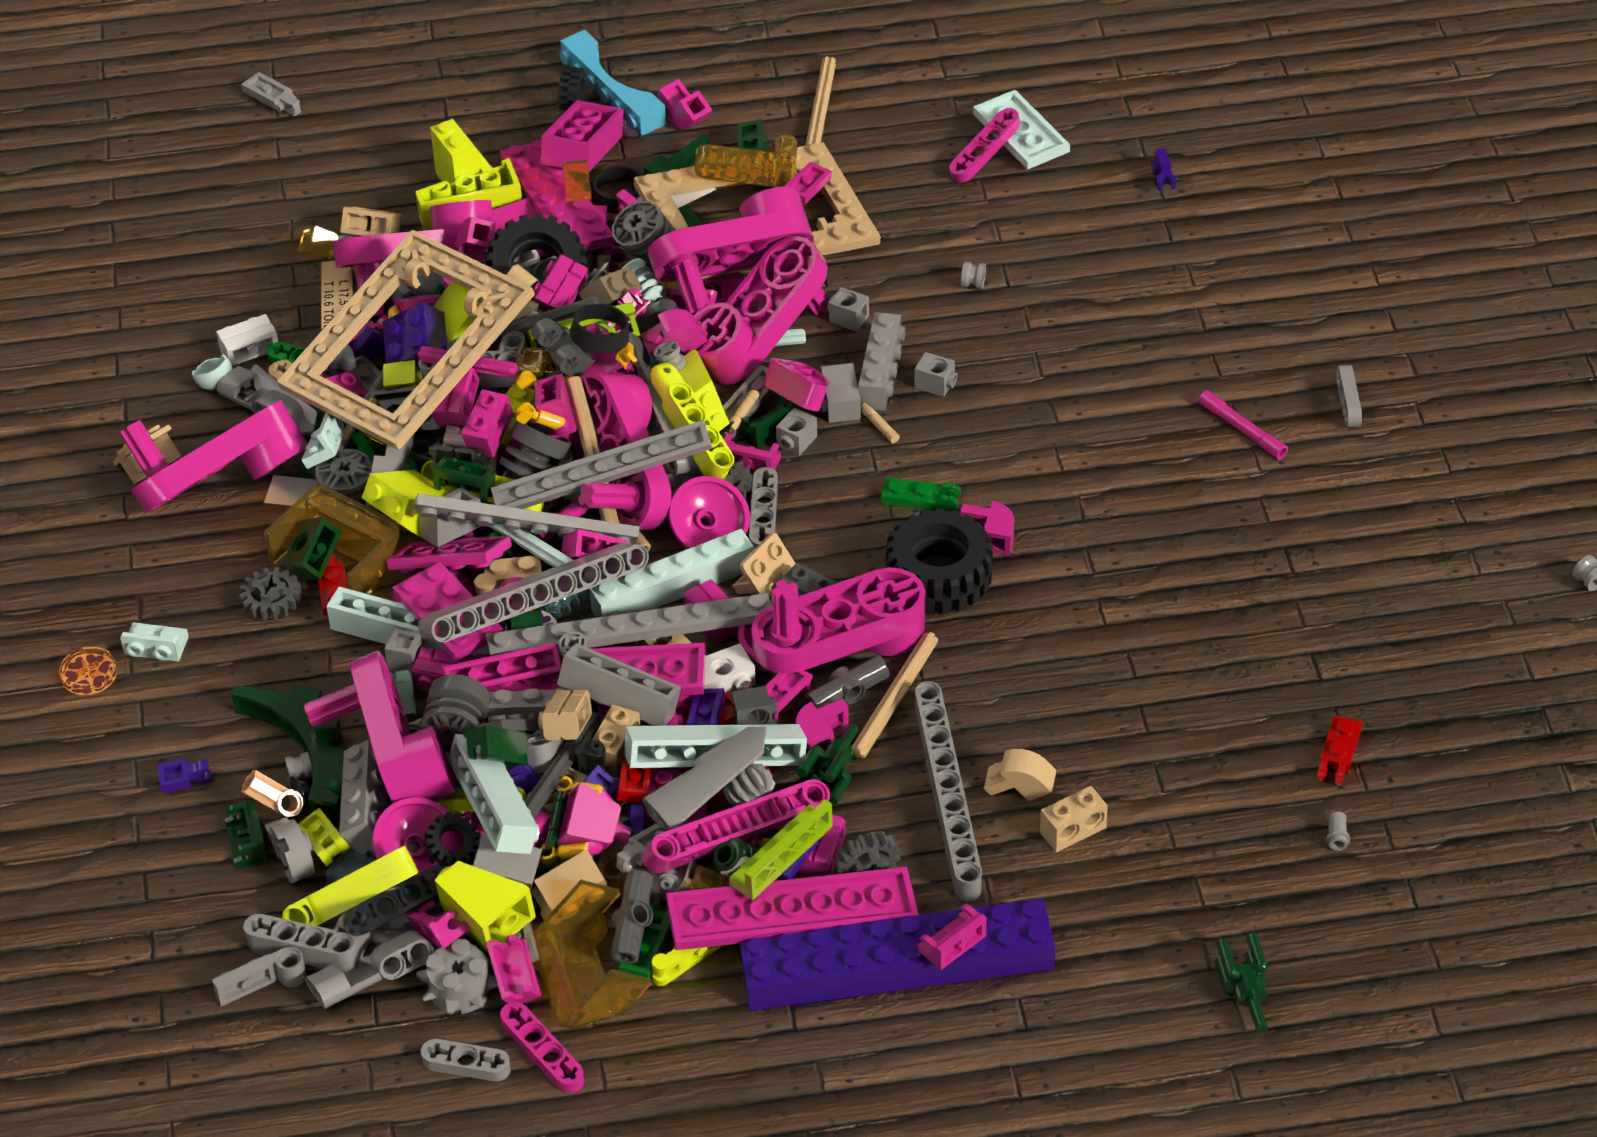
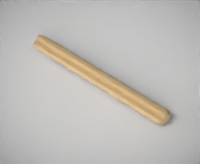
(821, 101)
(586, 431)
(894, 695)

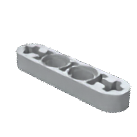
(763, 509)

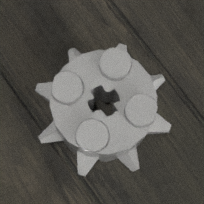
(458, 977)

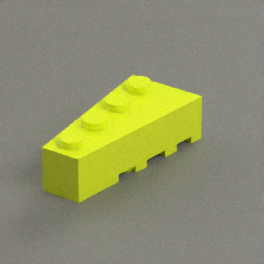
(492, 184)

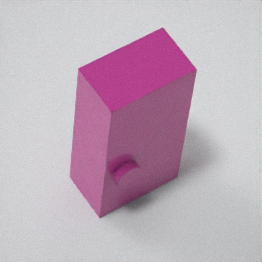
(582, 134)

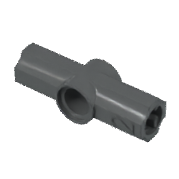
(849, 683)
(632, 917)

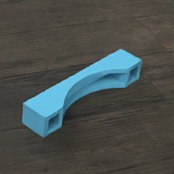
(641, 108)

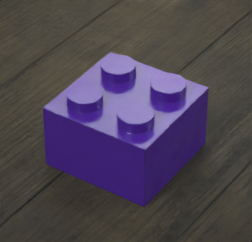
(411, 330)

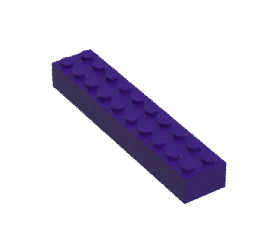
(885, 956)

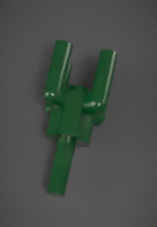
(831, 763)
(1246, 978)

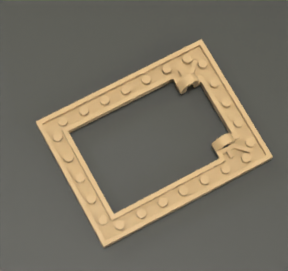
(850, 224)
(500, 303)

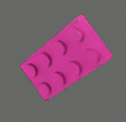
(455, 554)
(433, 591)

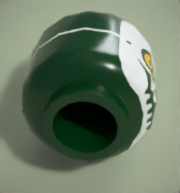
(732, 855)

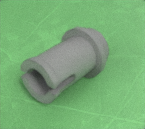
(1338, 836)

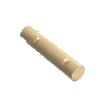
(743, 410)
(880, 423)

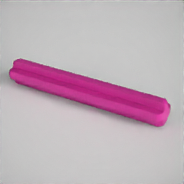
(483, 364)

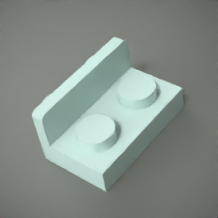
(324, 441)
(154, 641)

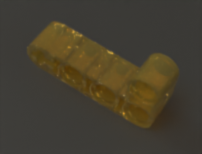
(749, 165)

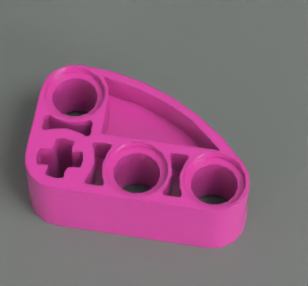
(797, 383)

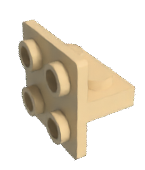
(163, 443)
(764, 567)

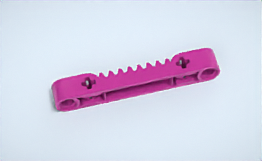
(741, 822)

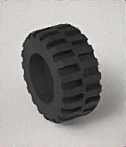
(533, 234)
(949, 536)

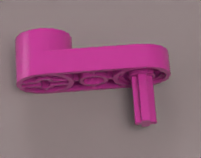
(728, 244)
(370, 251)
(762, 309)
(620, 414)
(260, 442)
(868, 612)
(407, 762)

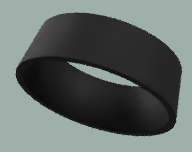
(608, 174)
(598, 342)

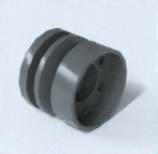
(639, 227)
(534, 451)
(346, 473)
(455, 706)

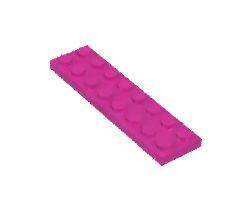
(545, 191)
(672, 662)
(788, 906)

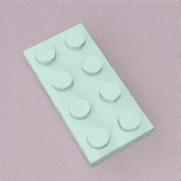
(1034, 140)

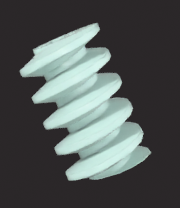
(651, 286)

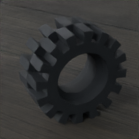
(571, 87)
(456, 824)

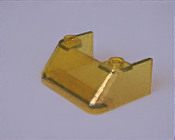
(364, 535)
(571, 963)

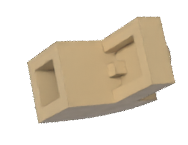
(1023, 771)

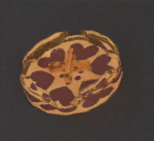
(88, 671)

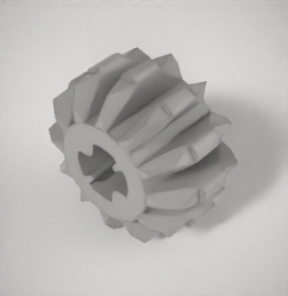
(749, 785)

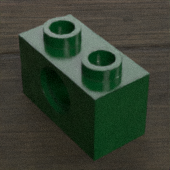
(311, 549)

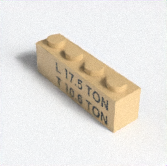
(337, 289)

